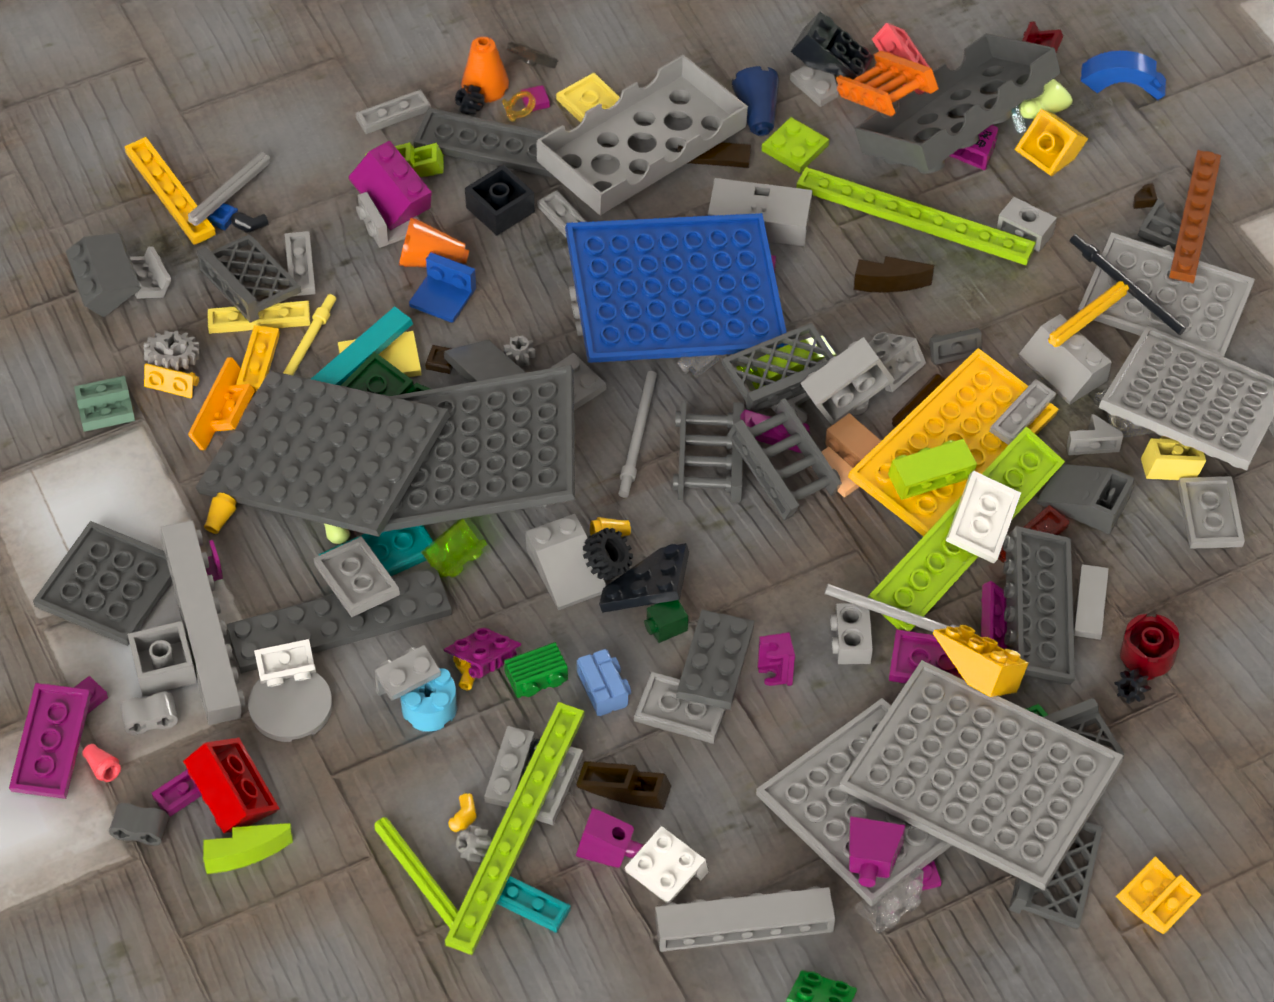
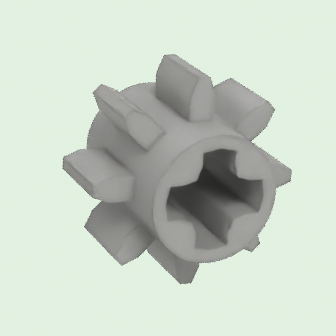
(520, 350)
(473, 843)

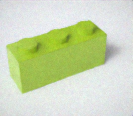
(931, 468)

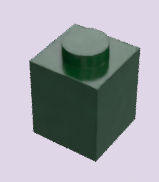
(666, 620)

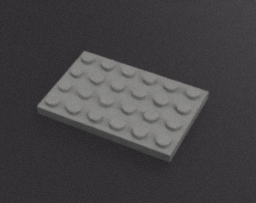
(1206, 308)

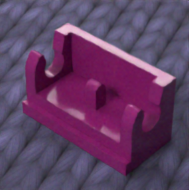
(776, 656)

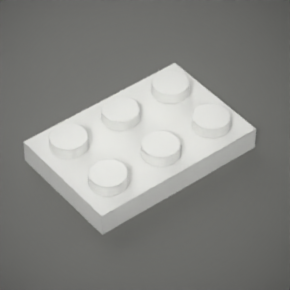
(983, 517)

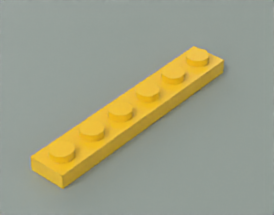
(168, 189)

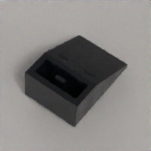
(831, 49)

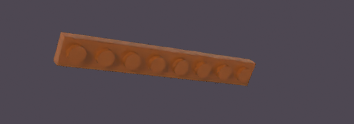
(1195, 216)

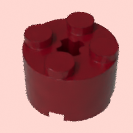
(1150, 645)

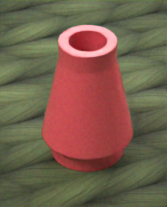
(102, 763)

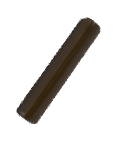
(920, 396)

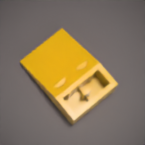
(982, 661)

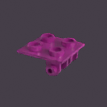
(484, 651)

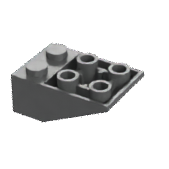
(1088, 494)

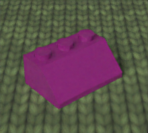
(391, 185)

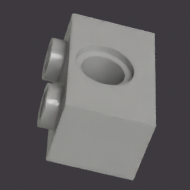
(1027, 222)

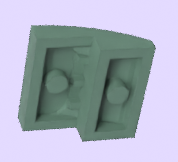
(104, 403)

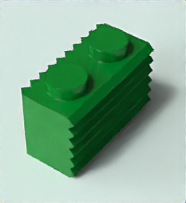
(536, 670)

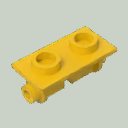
(170, 380)

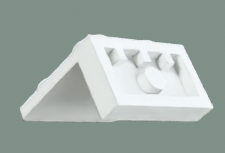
(666, 865)

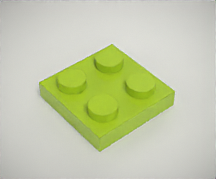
(795, 145)

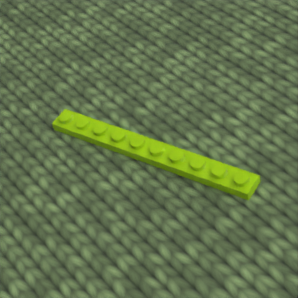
(917, 216)
(514, 829)

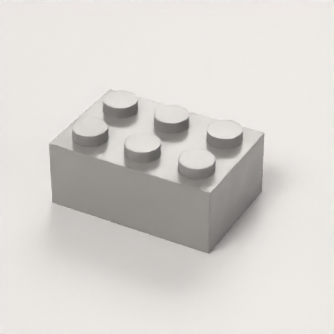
(847, 381)

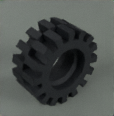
(598, 559)

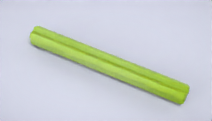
(416, 870)

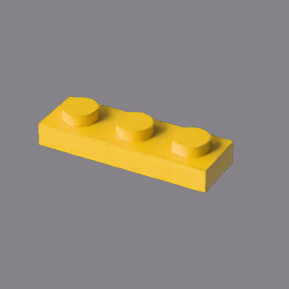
(258, 356)

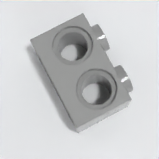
(853, 633)

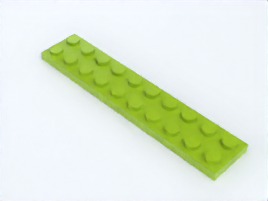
(937, 564)

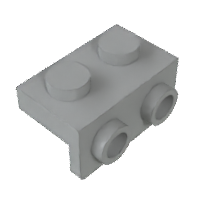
(151, 275)

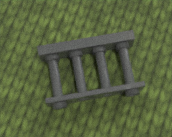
(731, 462)
(772, 479)

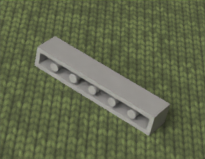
(744, 919)

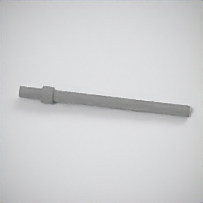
(628, 471)
(884, 609)

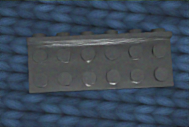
(1040, 603)

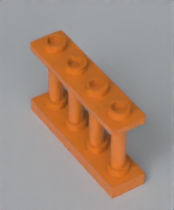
(889, 68)

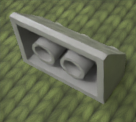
(1068, 369)

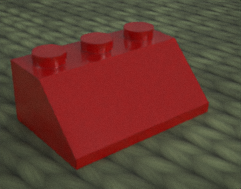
(230, 784)

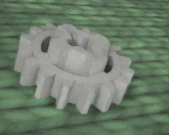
(171, 350)

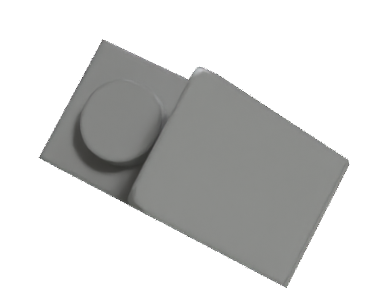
(1098, 439)

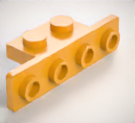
(222, 406)

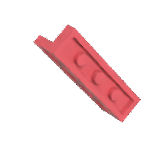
(897, 42)

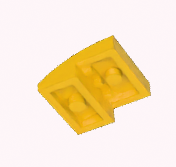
(1158, 895)

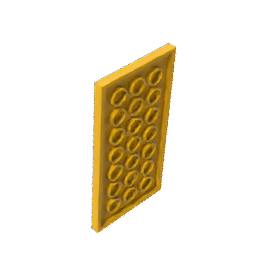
(956, 410)

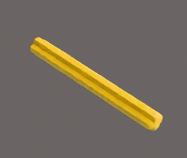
(1088, 314)

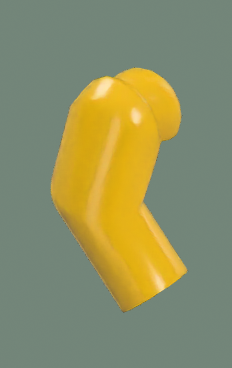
(466, 681)
(465, 816)

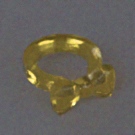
(512, 115)

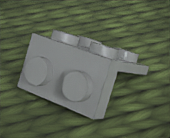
(376, 225)
(405, 673)

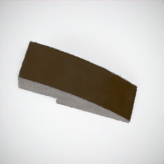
(892, 276)
(625, 784)

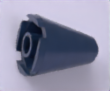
(759, 92)

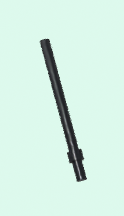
(1091, 254)

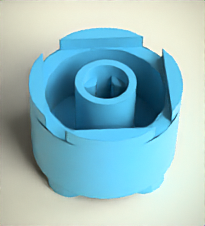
(431, 703)

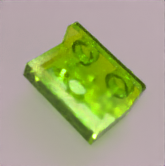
(454, 549)

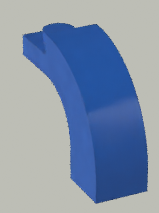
(1123, 67)

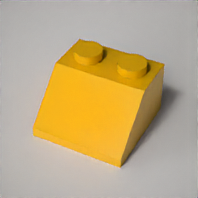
(1050, 142)

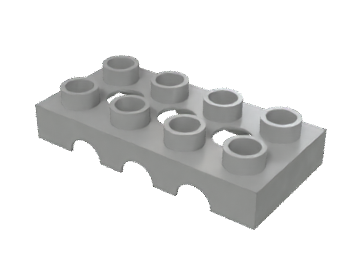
(679, 80)

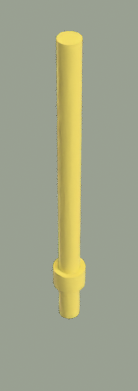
(320, 318)

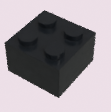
(499, 199)

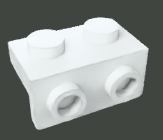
(285, 662)

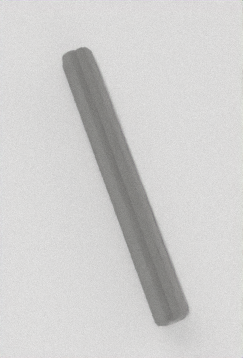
(228, 189)

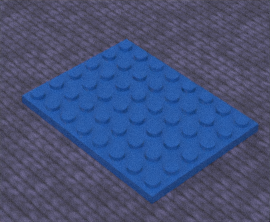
(674, 286)

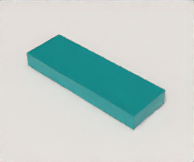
(534, 904)

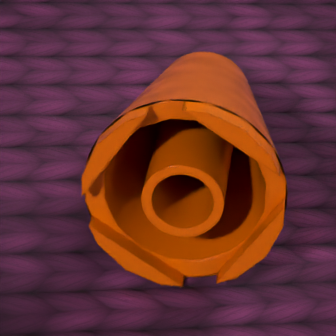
(486, 69)
(423, 239)

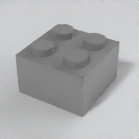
(162, 658)

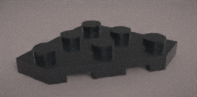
(650, 582)

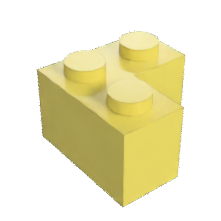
(1171, 460)

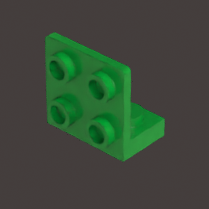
(815, 988)

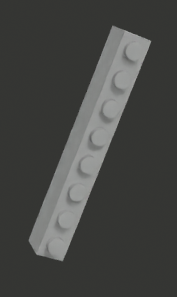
(201, 623)

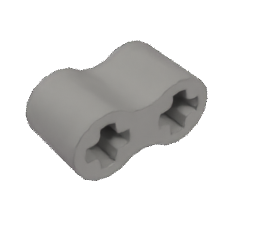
(149, 713)

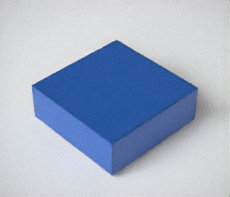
(222, 216)

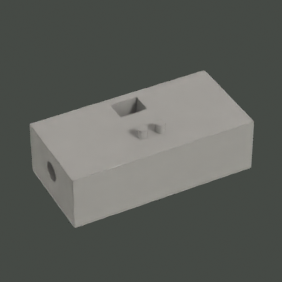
(783, 208)

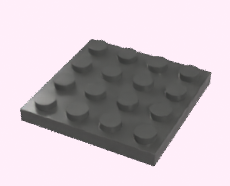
(106, 583)

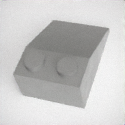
(559, 559)

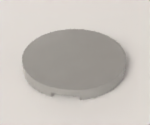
(290, 708)

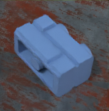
(602, 682)

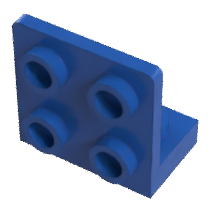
(444, 288)

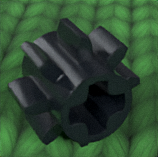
(469, 99)
(1137, 681)

